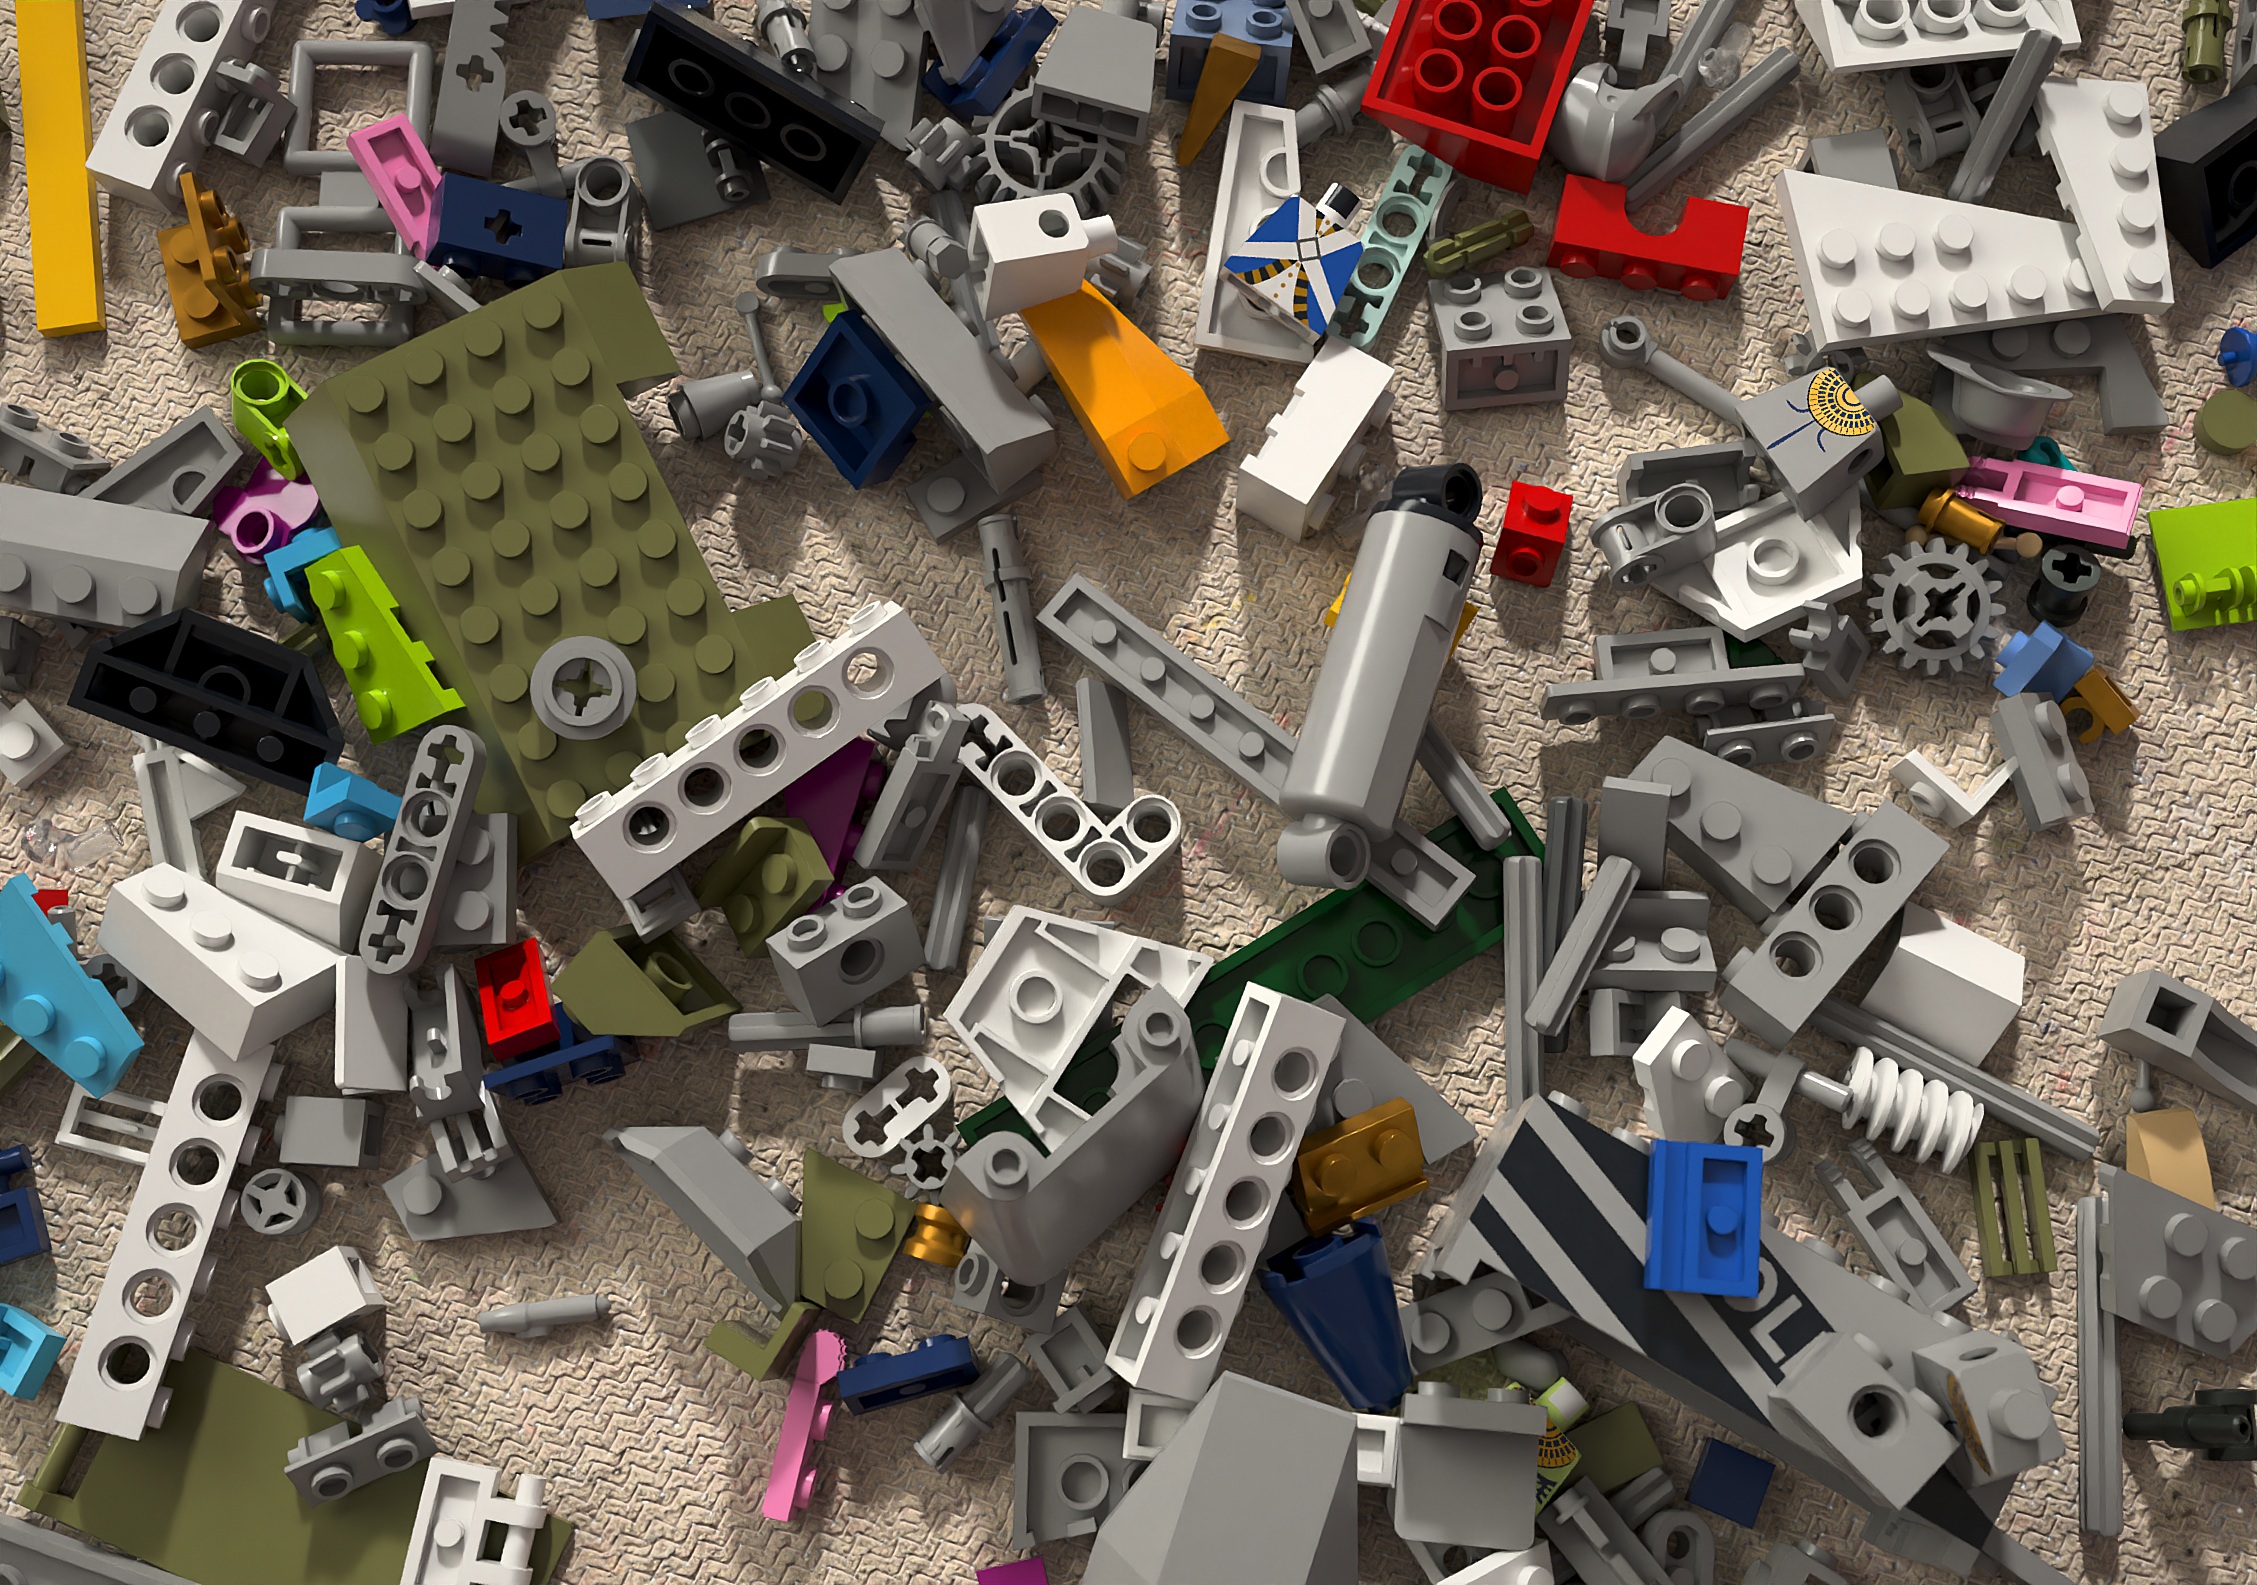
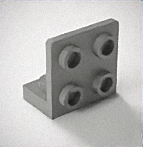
(1500, 338)

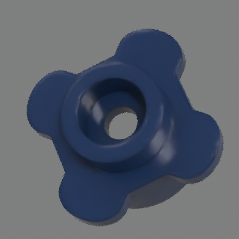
(393, 19)

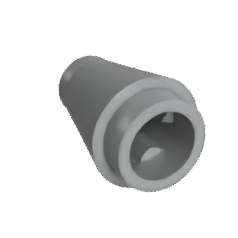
(708, 404)

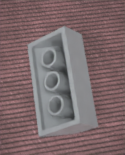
(938, 348)
(96, 559)

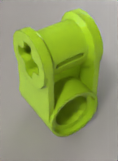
(263, 419)

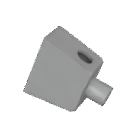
(1099, 72)

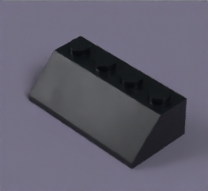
(751, 99)

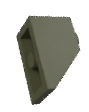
(1918, 453)

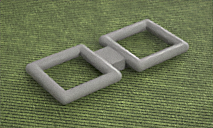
(345, 196)

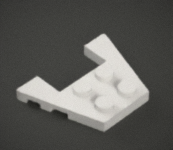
(1041, 995)

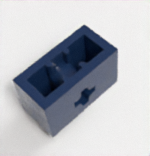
(470, 213)

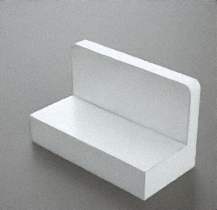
(369, 1030)

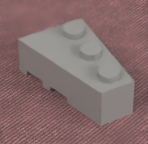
(1740, 827)

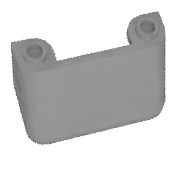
(1044, 1212)

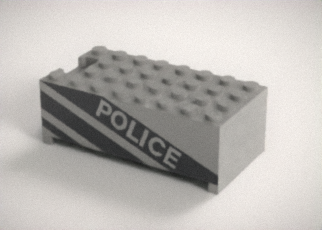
(1569, 1222)

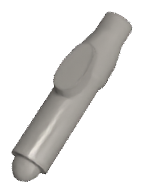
(541, 1317)

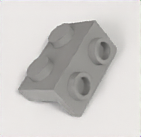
(2048, 775)

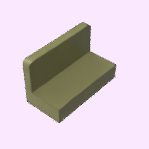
(757, 1354)

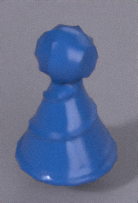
(2239, 355)

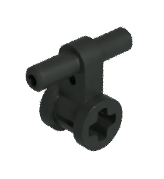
(2066, 575)
(2218, 1425)

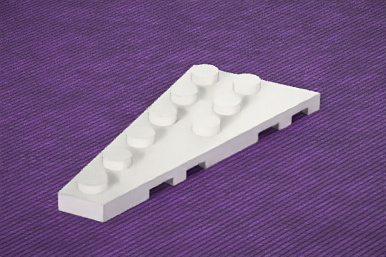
(1923, 266)

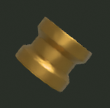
(937, 1237)

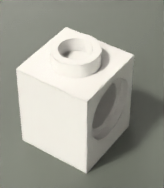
(323, 1295)

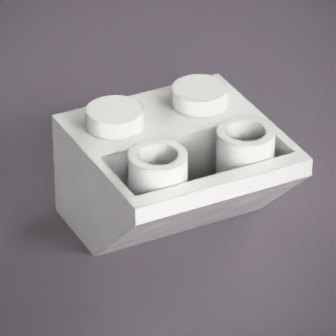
(300, 876)

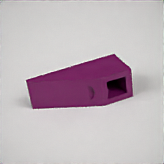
(833, 805)

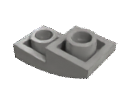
(1636, 827)

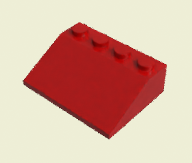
(1478, 81)

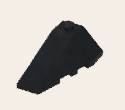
(2211, 177)

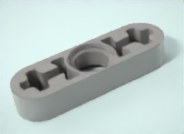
(336, 276)

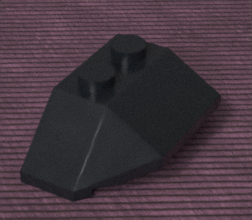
(215, 696)

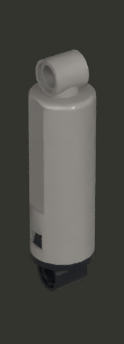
(1380, 676)

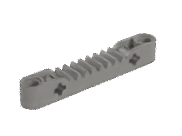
(464, 118)

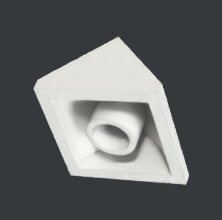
(1944, 984)

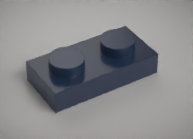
(886, 1380)

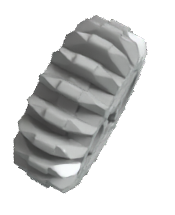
(1002, 144)

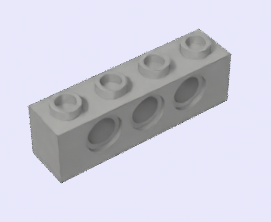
(1780, 1005)

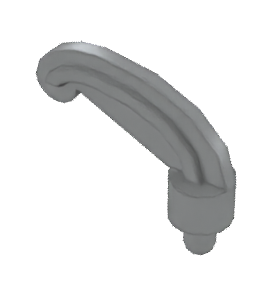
(1455, 191)

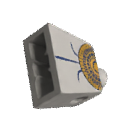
(1818, 435)
(1991, 1406)

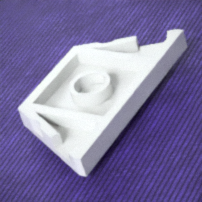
(1772, 564)

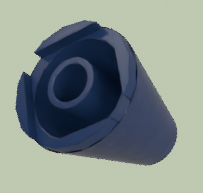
(1345, 1312)

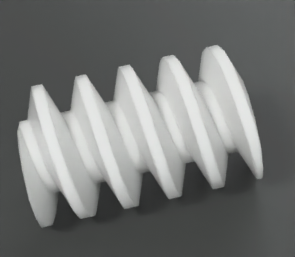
(1910, 1109)

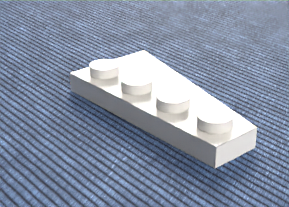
(1254, 182)

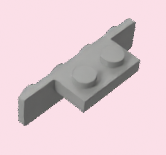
(1667, 671)

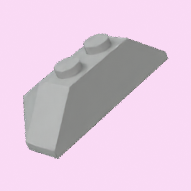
(723, 1203)

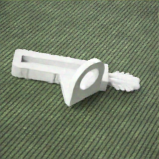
(175, 793)

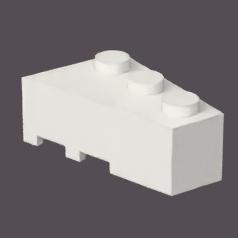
(218, 958)

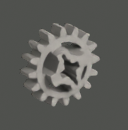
(1951, 623)

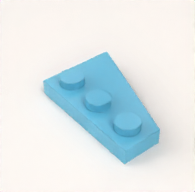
(53, 999)

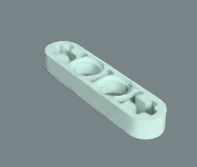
(1390, 251)

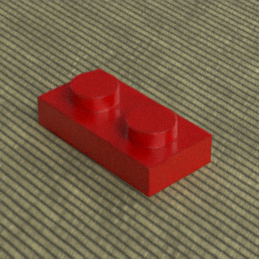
(517, 999)

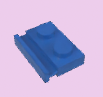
(1703, 1218)

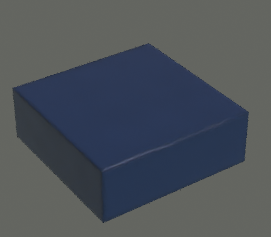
(1729, 1482)

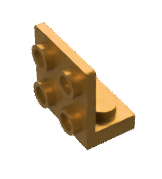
(209, 270)

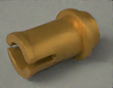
(1960, 521)

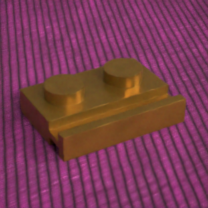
(1358, 1167)

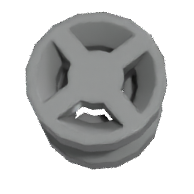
(267, 1198)

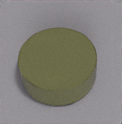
(2227, 422)

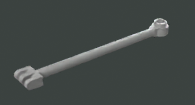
(1647, 356)

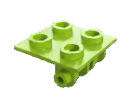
(2207, 562)

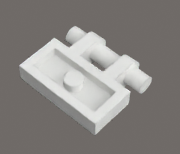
(455, 1523)

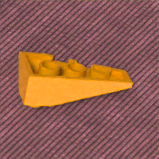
(1123, 389)

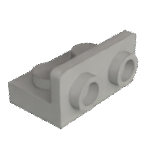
(1658, 945)

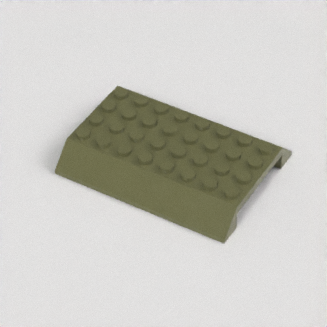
(527, 511)

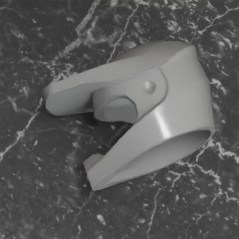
(1608, 129)

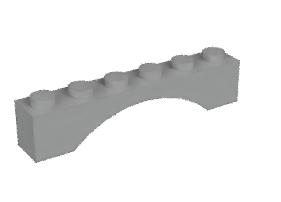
(2184, 1035)

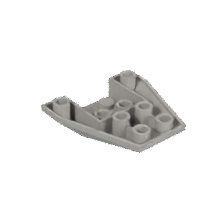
(1241, 1496)

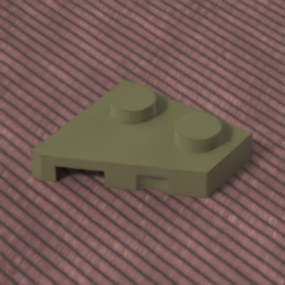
(848, 1235)

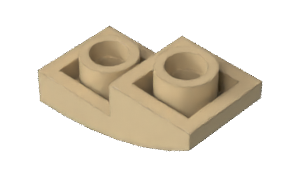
(2170, 1153)

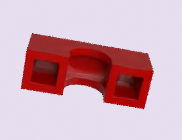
(1597, 240)

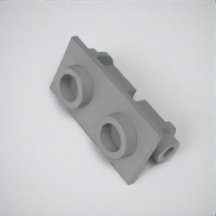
(59, 456)
(1787, 734)
(336, 1462)
(1598, 1540)

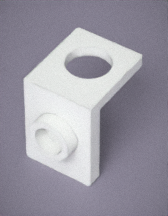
(1941, 797)

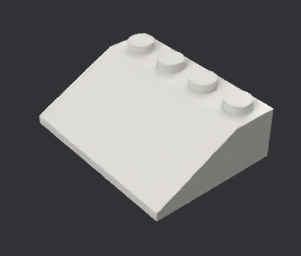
(1926, 32)

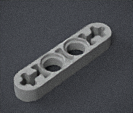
(412, 846)

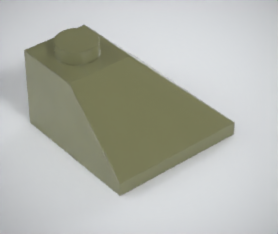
(641, 988)

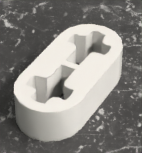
(887, 1095)

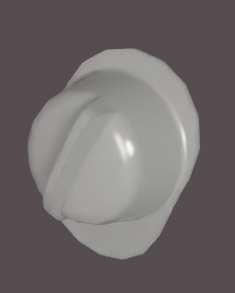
(1997, 402)

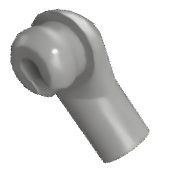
(1530, 1364)

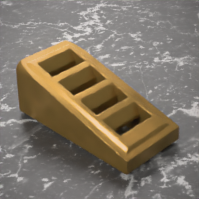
(1224, 75)

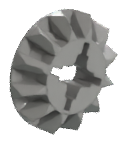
(567, 663)

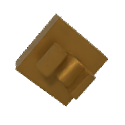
(2105, 703)

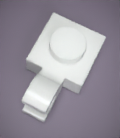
(28, 742)

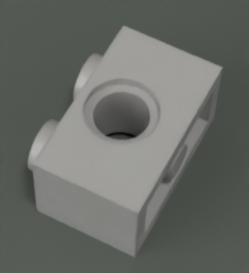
(846, 951)
(1821, 1402)

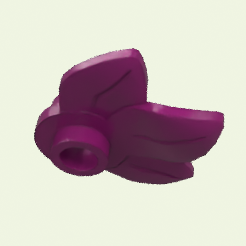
(265, 512)

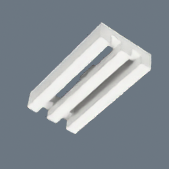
(76, 1113)

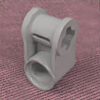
(1931, 119)
(603, 228)
(1652, 535)

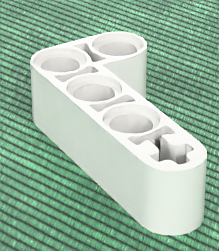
(1053, 797)

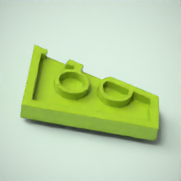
(381, 664)

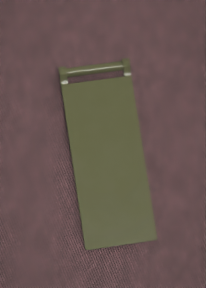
(215, 1496)

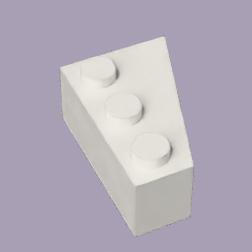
(1316, 440)

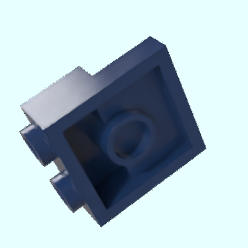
(857, 402)

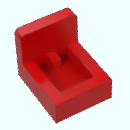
(1531, 534)

